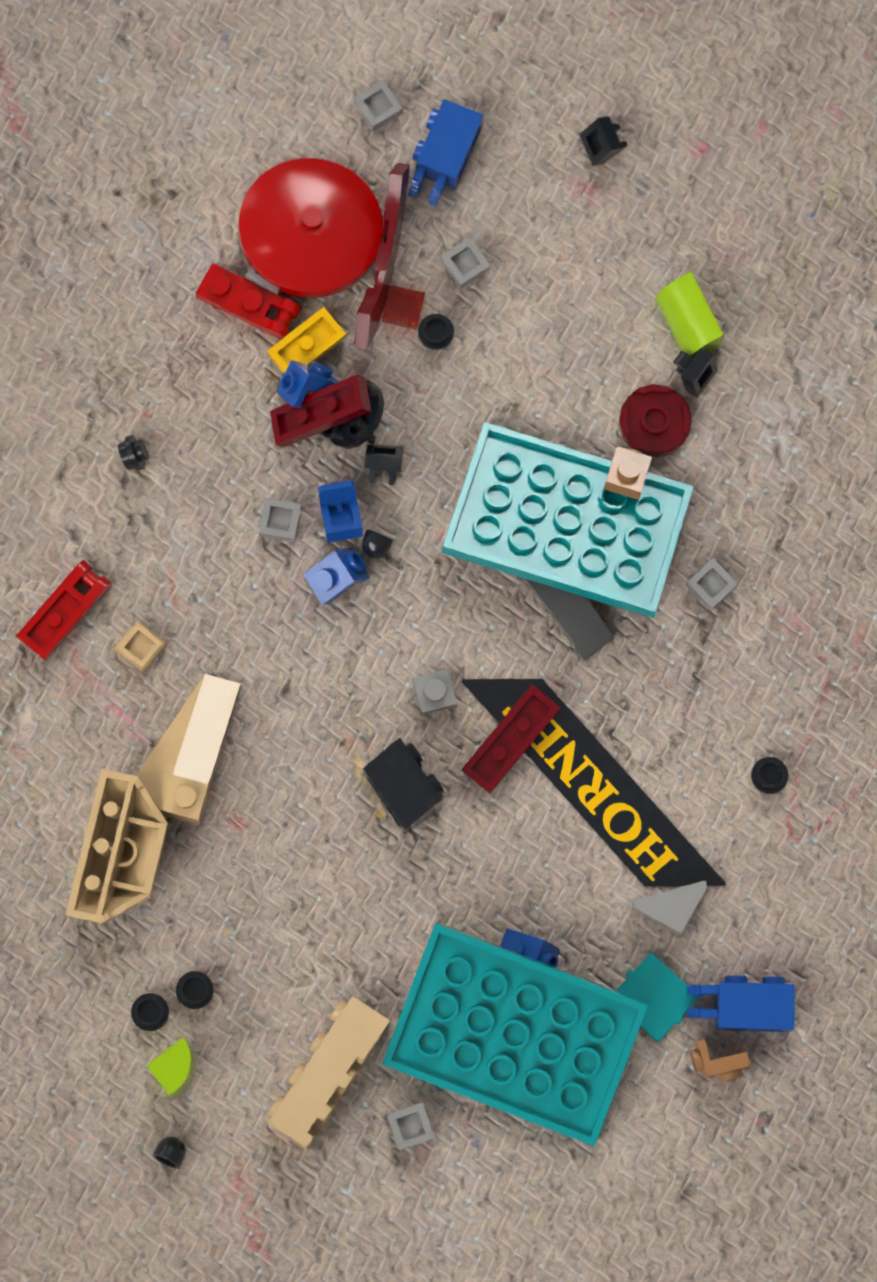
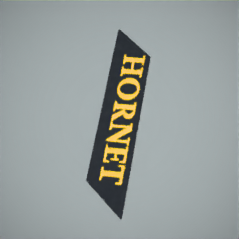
(602, 791)

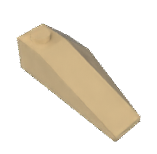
(188, 754)

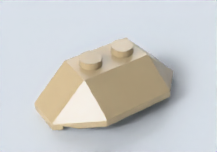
(118, 850)

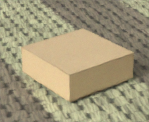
(140, 646)

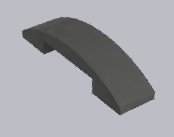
(576, 617)

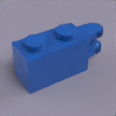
(446, 149)
(747, 1005)

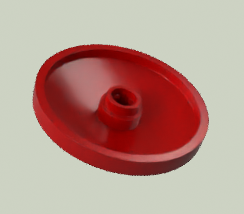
(310, 227)

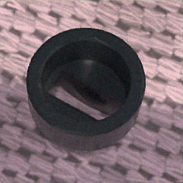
(375, 544)
(170, 1152)

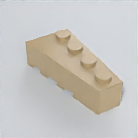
(328, 1073)

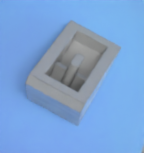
(673, 907)

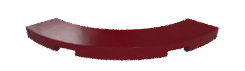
(374, 300)

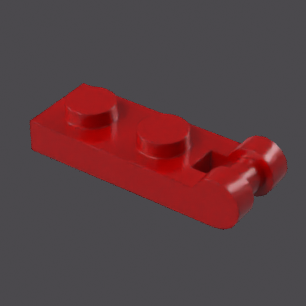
(247, 301)
(63, 611)

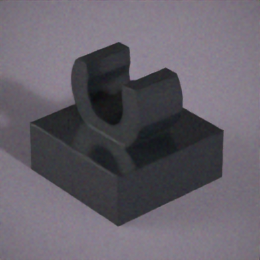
(601, 140)
(696, 371)
(383, 458)

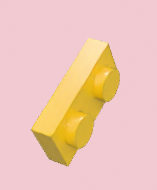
(308, 341)

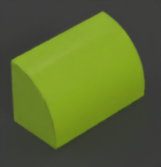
(689, 315)
(174, 1068)

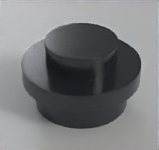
(435, 331)
(133, 453)
(769, 775)
(194, 990)
(150, 1012)

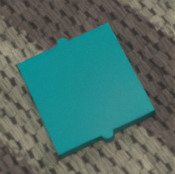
(662, 990)

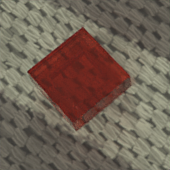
(403, 307)

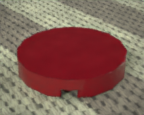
(655, 420)

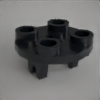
(361, 429)

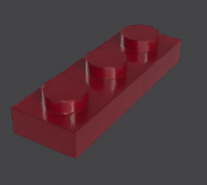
(321, 411)
(510, 739)

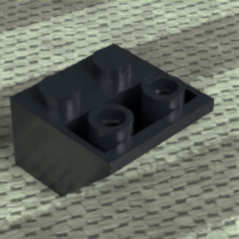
(404, 786)

